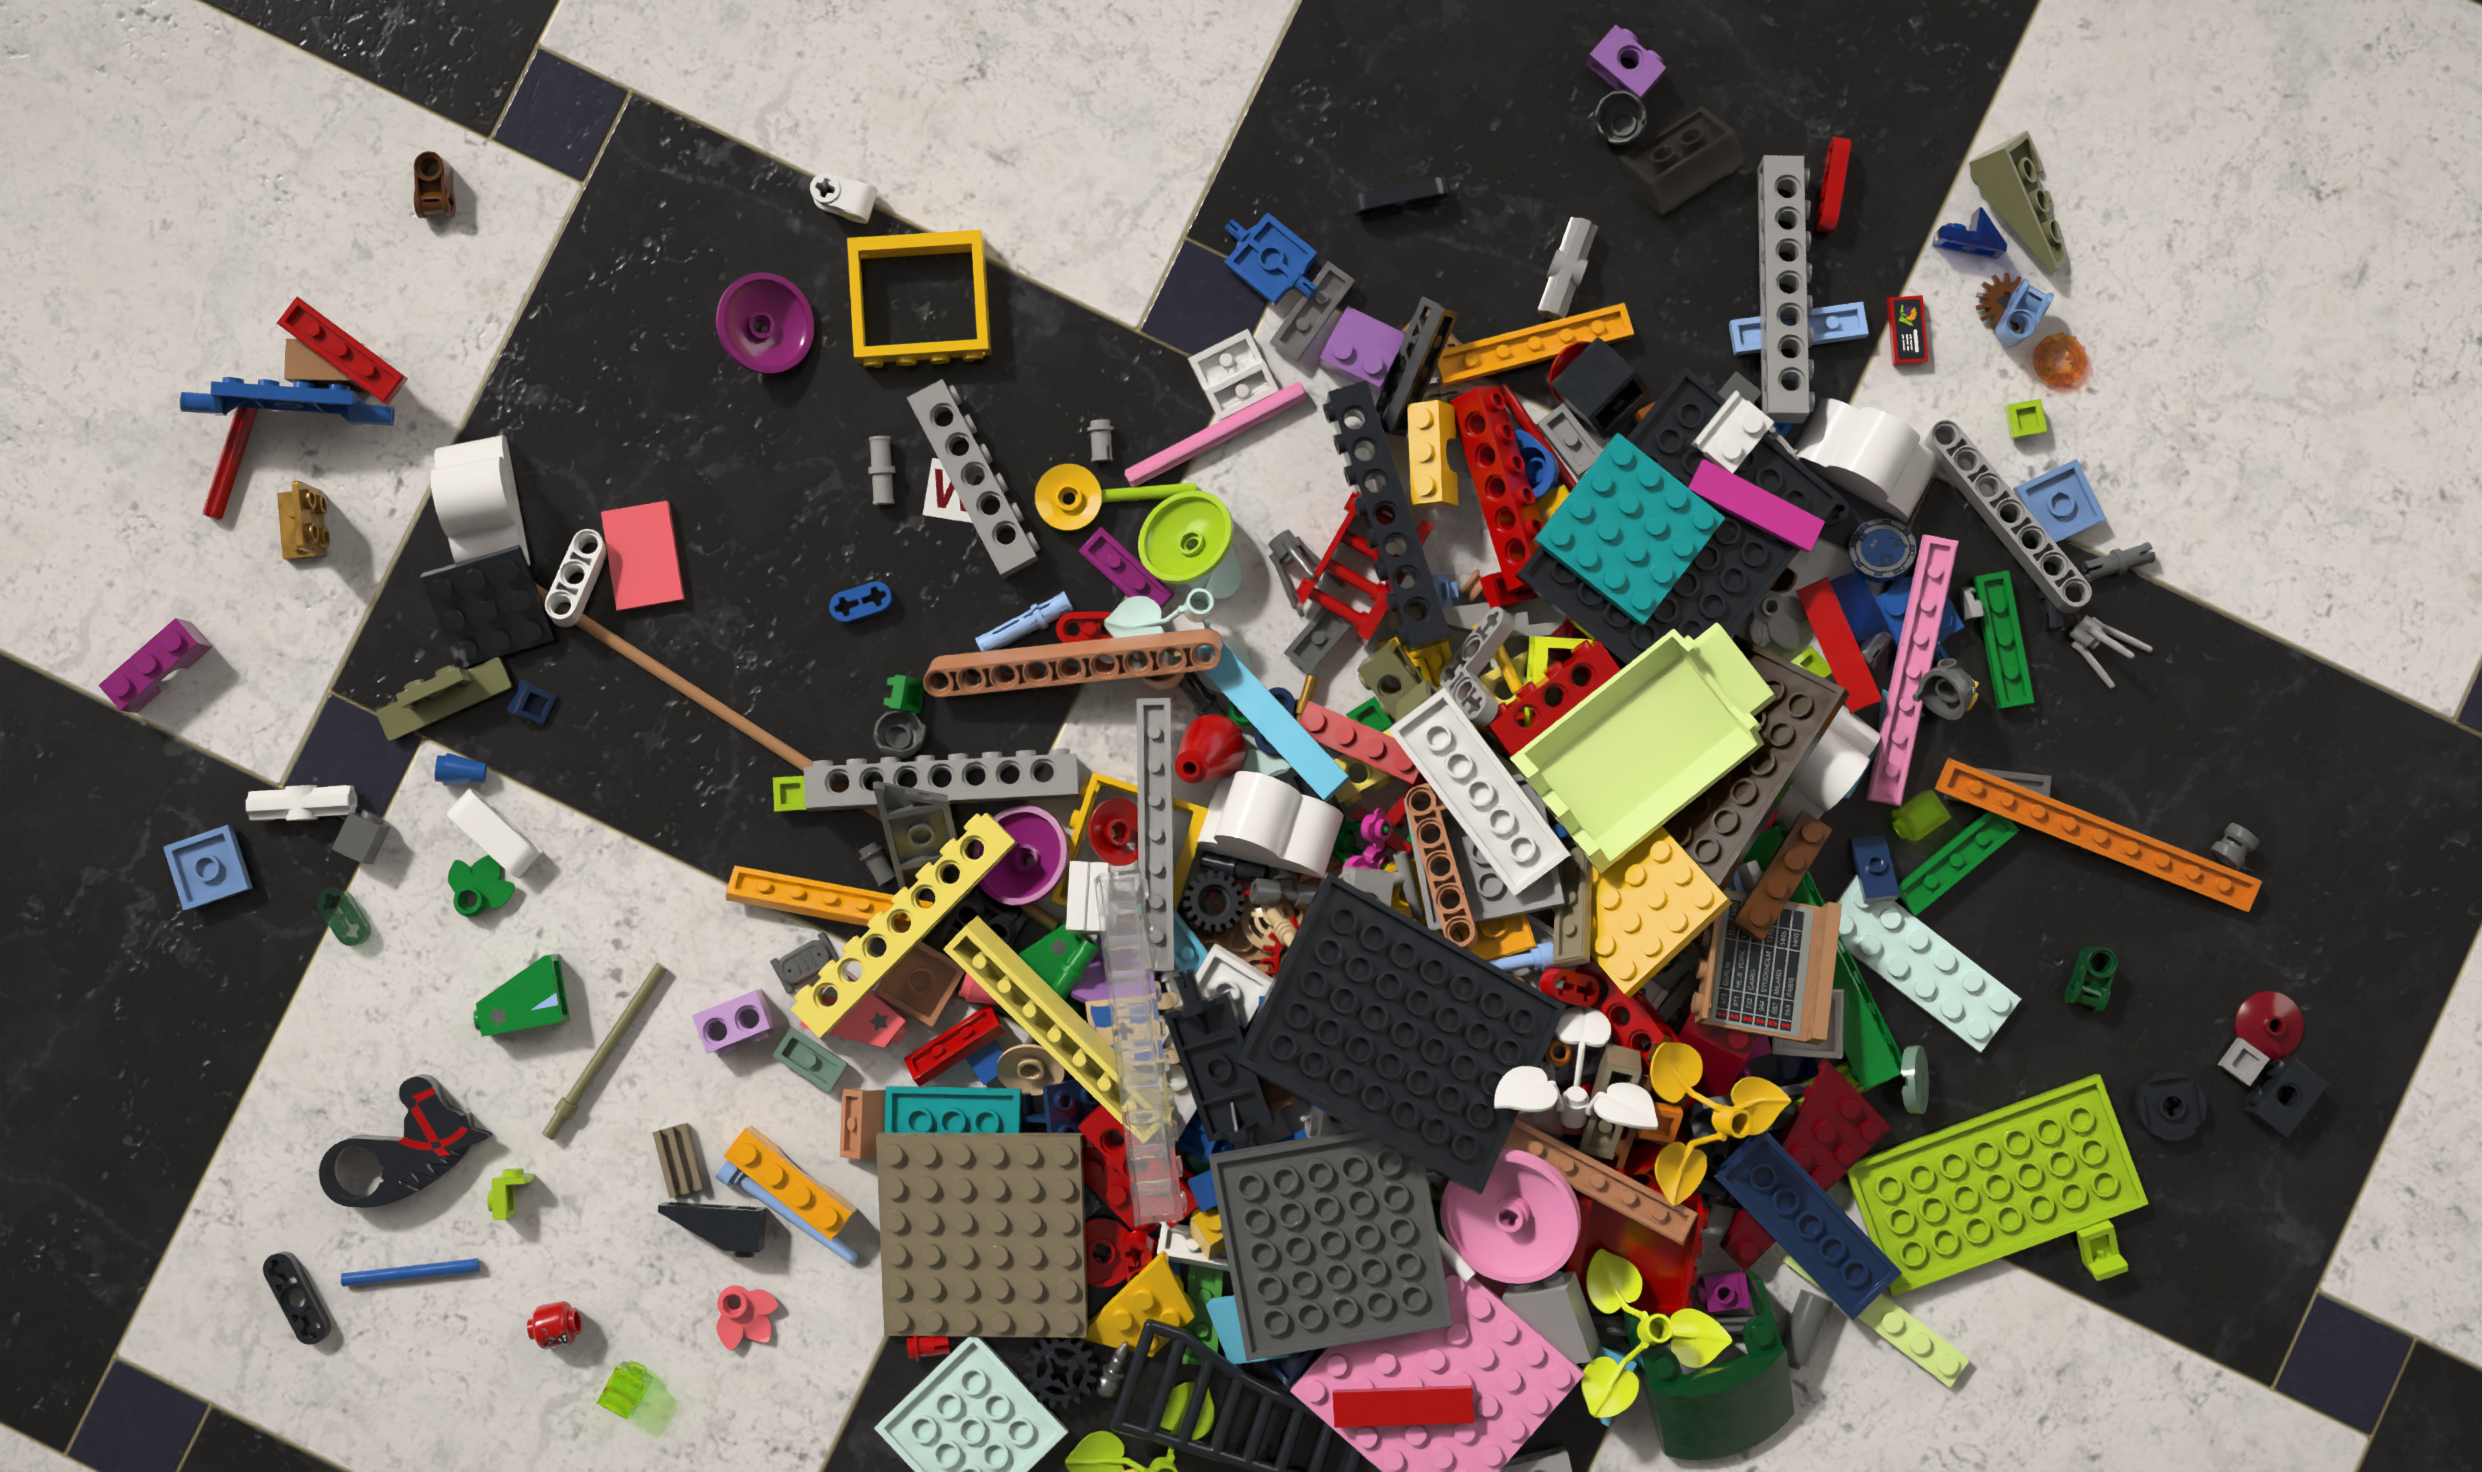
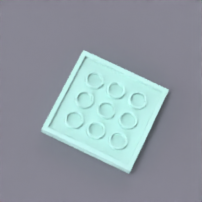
(971, 1417)

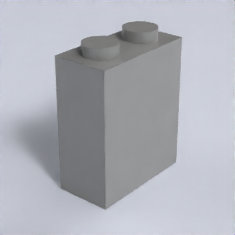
(1558, 1312)

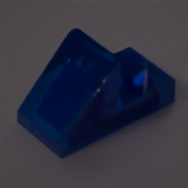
(1980, 239)

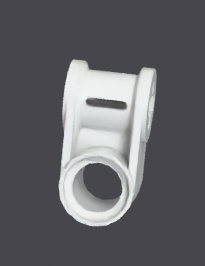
(849, 198)

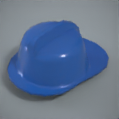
(1540, 464)

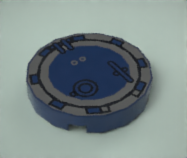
(1882, 550)

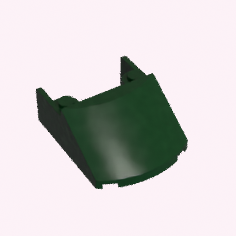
(1723, 1405)

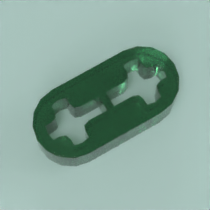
(337, 920)

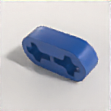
(859, 594)

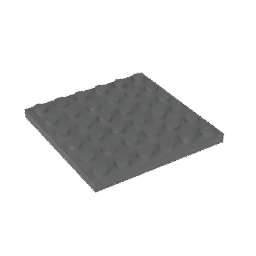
(1328, 1243)

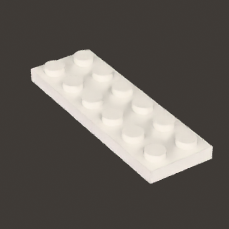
(1479, 791)

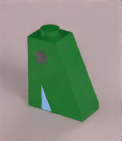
(1049, 952)
(526, 1000)

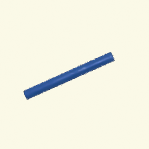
(410, 1272)

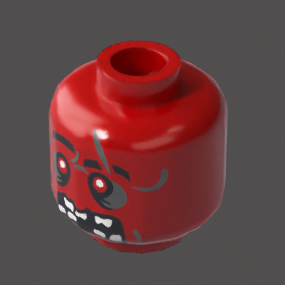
(554, 1325)

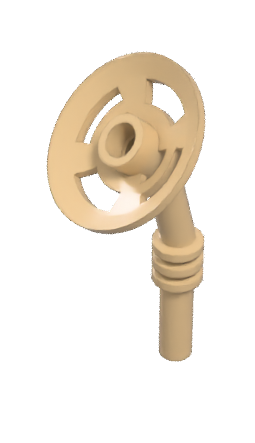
(1274, 919)

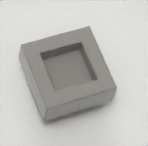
(2243, 1061)

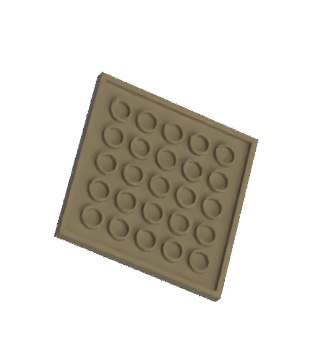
(982, 1234)

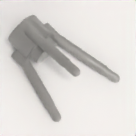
(2091, 632)

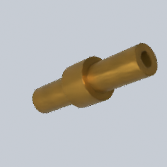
(1307, 694)

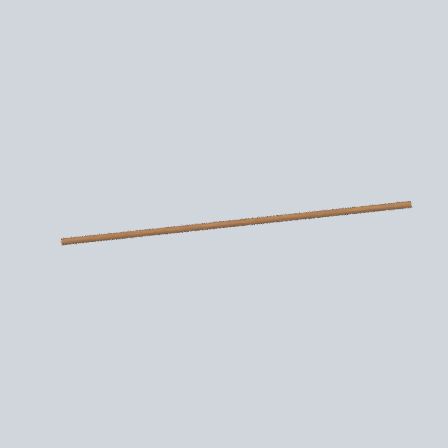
(734, 718)

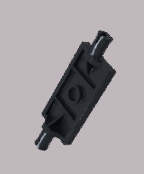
(1207, 1041)

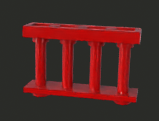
(1363, 622)

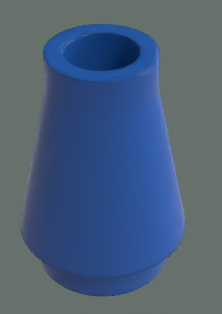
(459, 770)

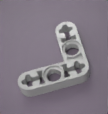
(1463, 668)

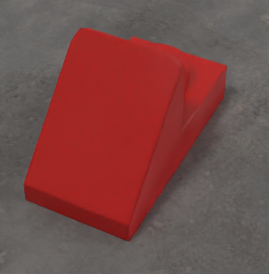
(1498, 596)

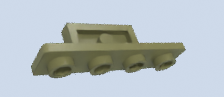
(442, 696)

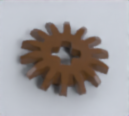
(1993, 310)

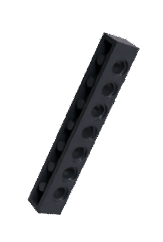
(1358, 402)

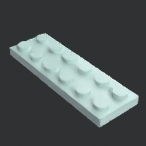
(1924, 967)

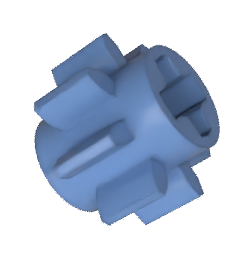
(1445, 589)

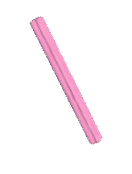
(1215, 434)

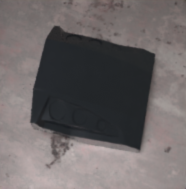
(1001, 918)

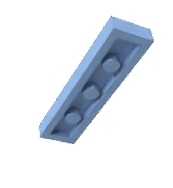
(1828, 326)

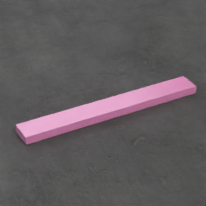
(1911, 663)

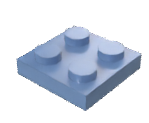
(2061, 501)
(207, 867)

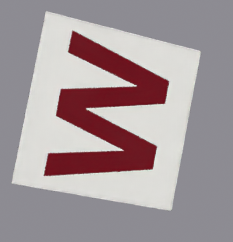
(942, 497)

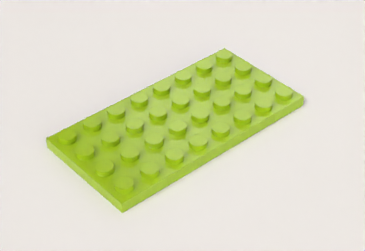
(1996, 1183)

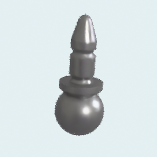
(1109, 1380)

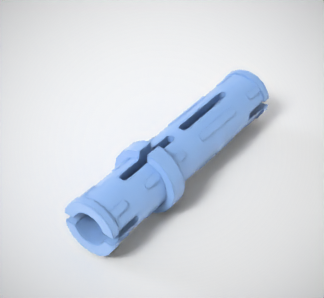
(1037, 617)

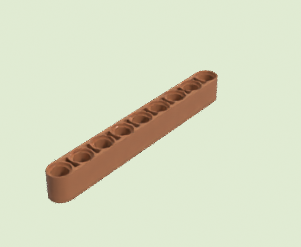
(1087, 655)

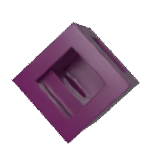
(1710, 1283)

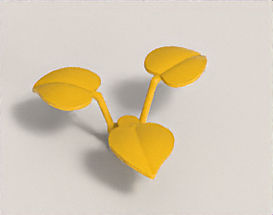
(1755, 1108)

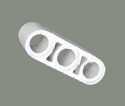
(575, 562)
(494, 832)

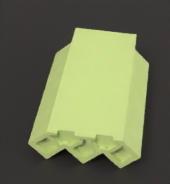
(1647, 742)

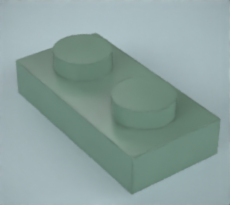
(810, 1059)

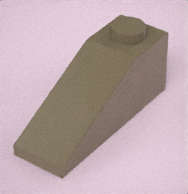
(1616, 1066)

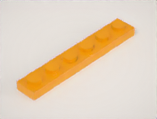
(1531, 344)
(811, 897)

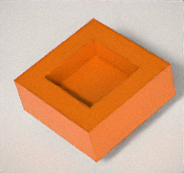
(1668, 1121)

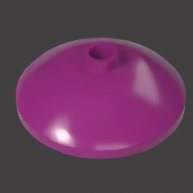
(780, 311)
(1037, 836)

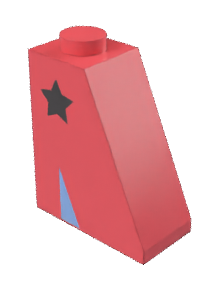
(870, 1021)

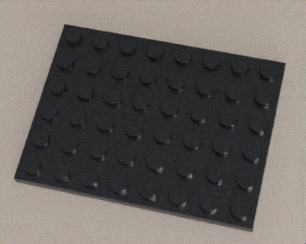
(1732, 566)
(1398, 1032)

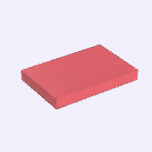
(643, 556)

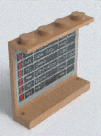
(1771, 985)

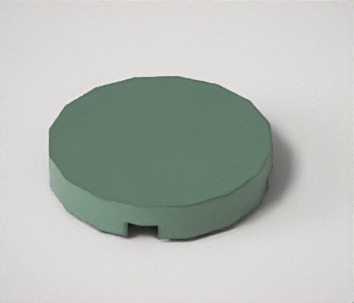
(1916, 1075)

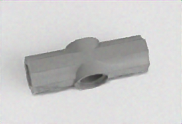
(1567, 269)

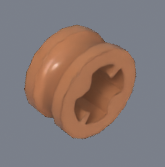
(1472, 586)

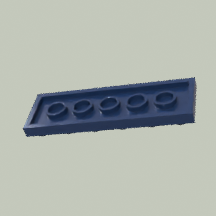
(1807, 1223)

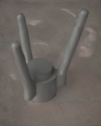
(1289, 549)

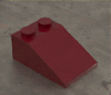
(1721, 1053)

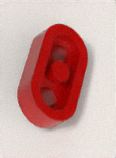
(1089, 623)

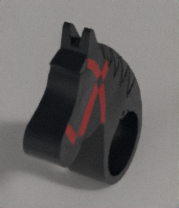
(432, 1145)

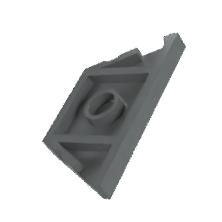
(915, 827)

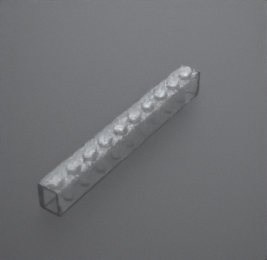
(1139, 1048)

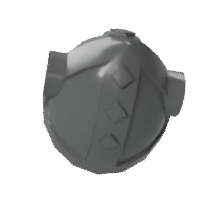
(1946, 689)

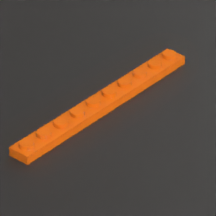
(2098, 834)

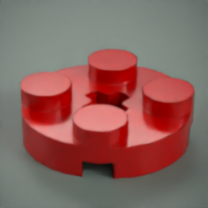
(1110, 1233)

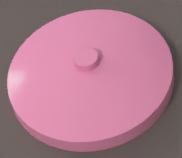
(1519, 1224)

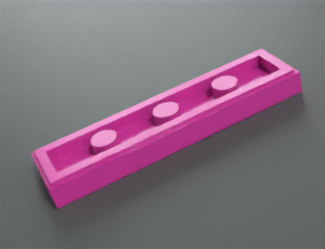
(1756, 506)

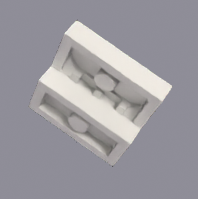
(1233, 374)

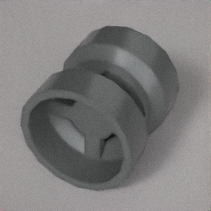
(2234, 846)

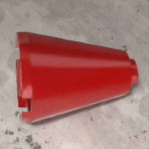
(1210, 749)

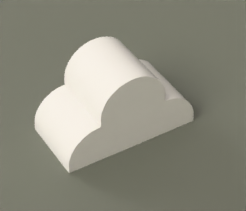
(1867, 455)
(477, 498)
(1830, 768)
(1270, 824)

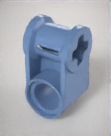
(2024, 308)

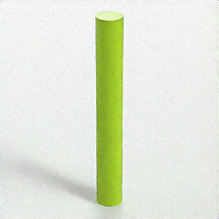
(1145, 492)

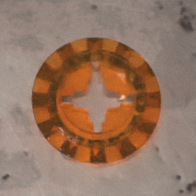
(2045, 361)

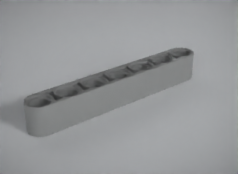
(2009, 533)

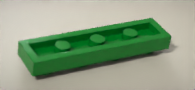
(2003, 640)
(1954, 861)

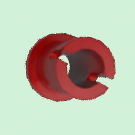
(927, 1346)

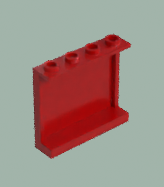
(1663, 1264)

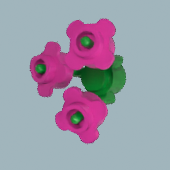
(1374, 829)

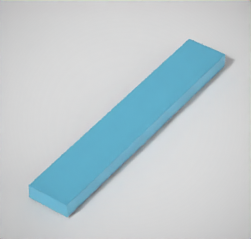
(1276, 724)

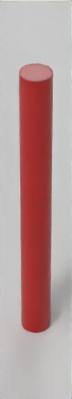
(1530, 427)

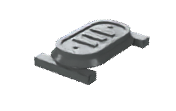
(804, 962)

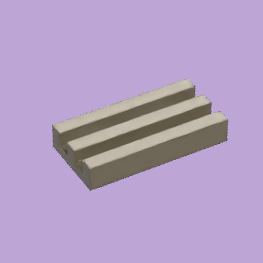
(665, 1162)

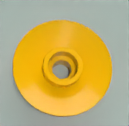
(1064, 480)

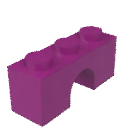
(137, 678)

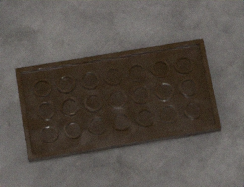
(1731, 814)

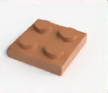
(922, 983)

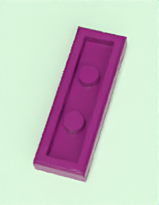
(1124, 569)

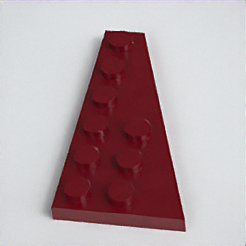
(1825, 1139)

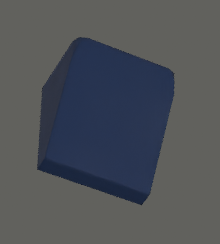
(531, 702)

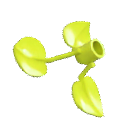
(1693, 1335)

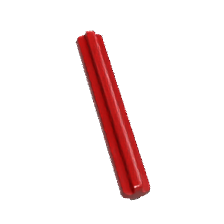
(229, 463)

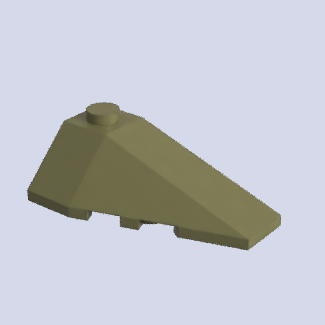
(2012, 186)

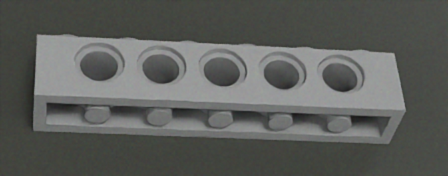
(927, 407)

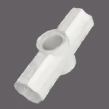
(301, 803)

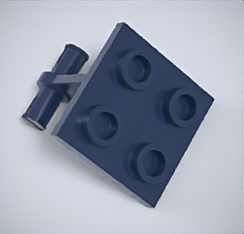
(1065, 1108)

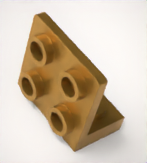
(303, 522)

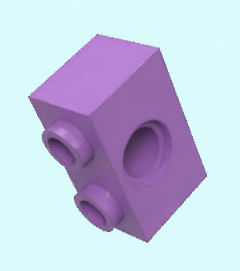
(1624, 44)

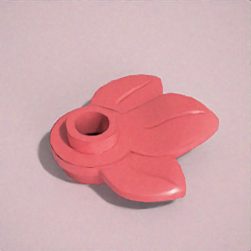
(748, 1319)

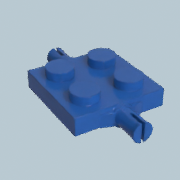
(1271, 259)
(1894, 605)

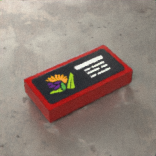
(1907, 330)

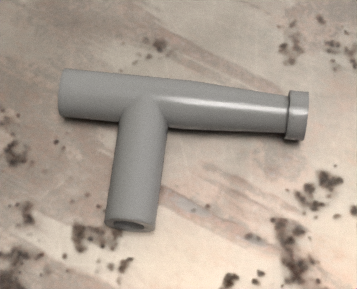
(1405, 877)

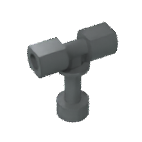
(1283, 888)

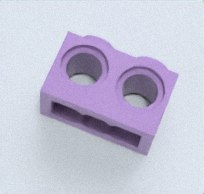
(732, 1015)

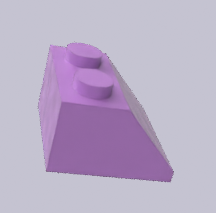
(1361, 349)

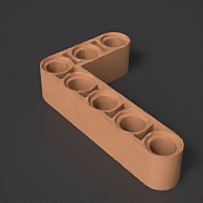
(1437, 852)

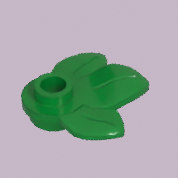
(482, 881)

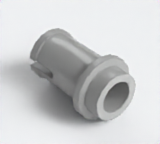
(1101, 440)

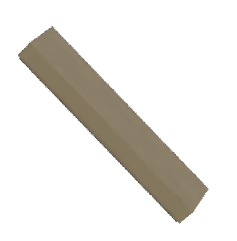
(1573, 920)

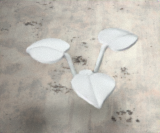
(1529, 1091)

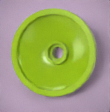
(1176, 528)

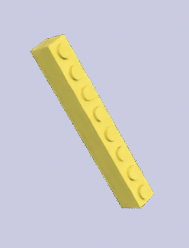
(1039, 1011)

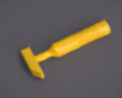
(1506, 667)

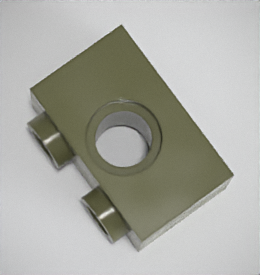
(1389, 662)

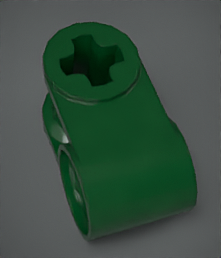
(2091, 981)

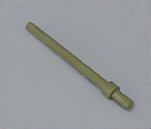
(568, 1106)

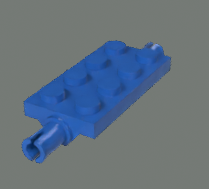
(301, 397)

